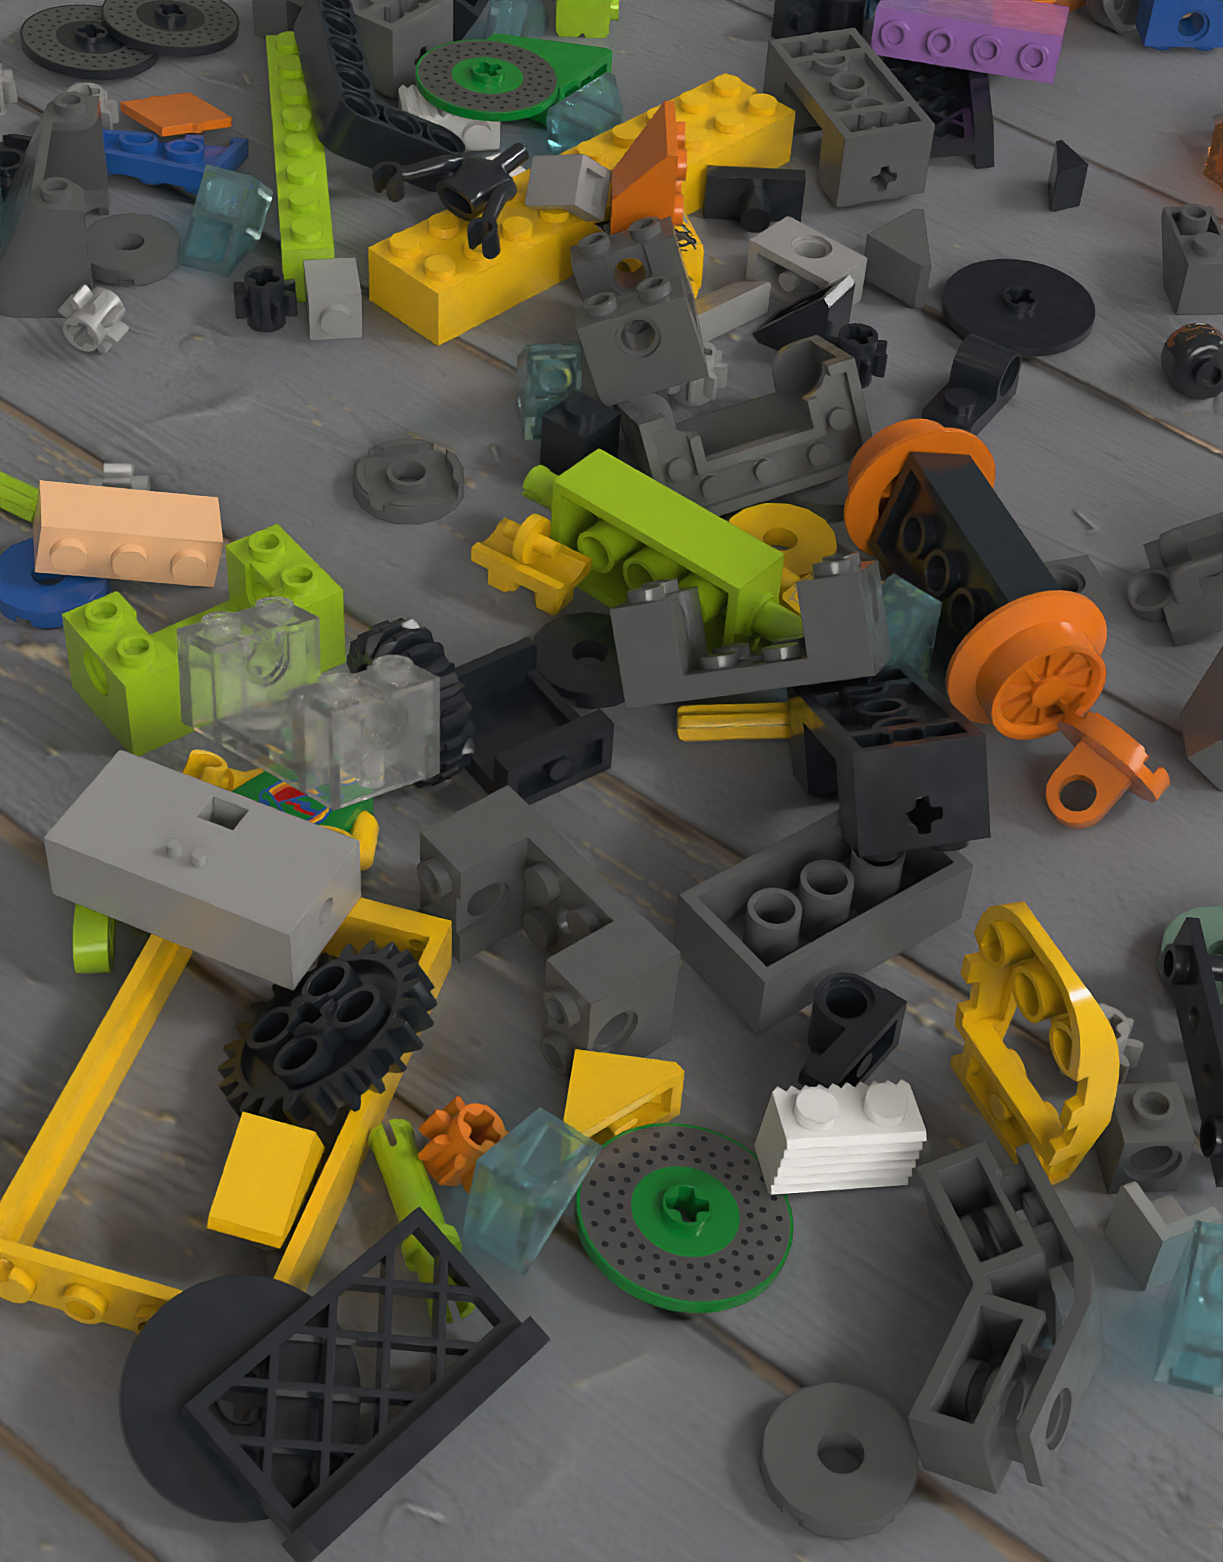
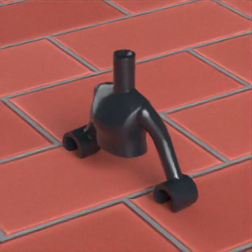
(473, 189)

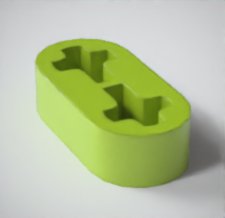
(93, 941)

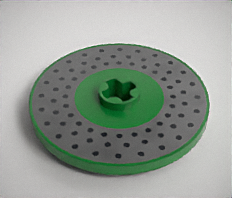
(487, 80)
(646, 1248)

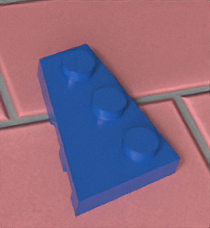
(172, 162)

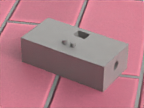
(204, 868)

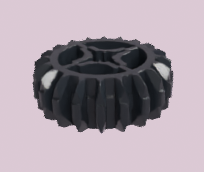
(417, 643)

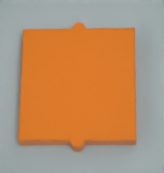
(175, 114)

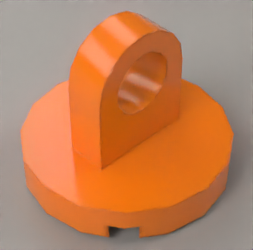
(1107, 761)

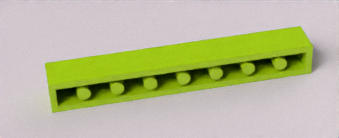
(298, 164)

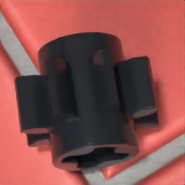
(265, 299)
(863, 344)

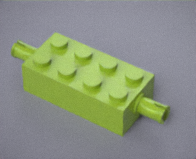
(650, 534)

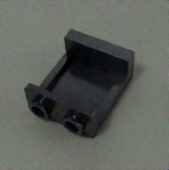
(527, 729)

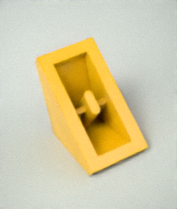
(621, 1093)
(266, 1180)

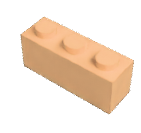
(127, 534)

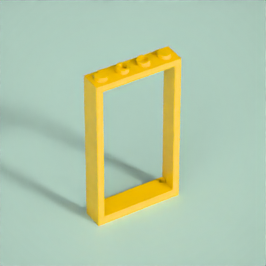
(111, 1297)

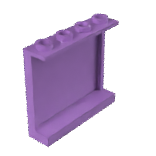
(974, 35)

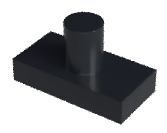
(753, 195)

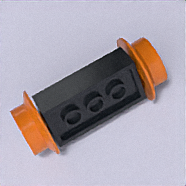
(1005, 628)

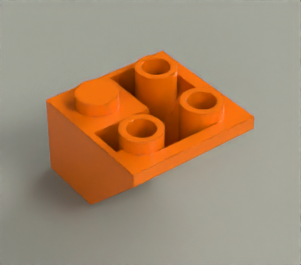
(651, 173)

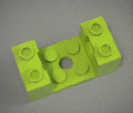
(135, 676)

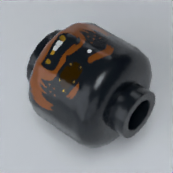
(1194, 361)

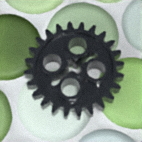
(329, 1036)

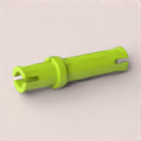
(409, 1189)

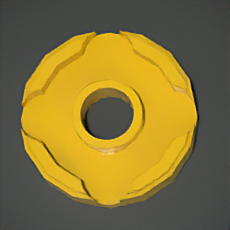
(793, 527)

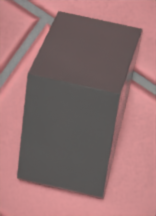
(900, 258)

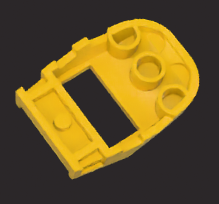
(1027, 970)

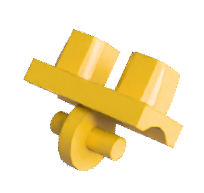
(531, 559)

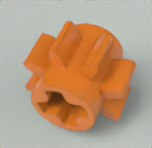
(457, 1139)

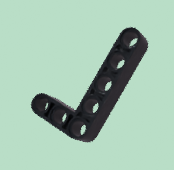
(344, 101)

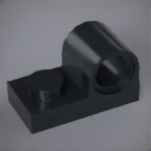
(810, 16)
(978, 386)
(850, 1030)

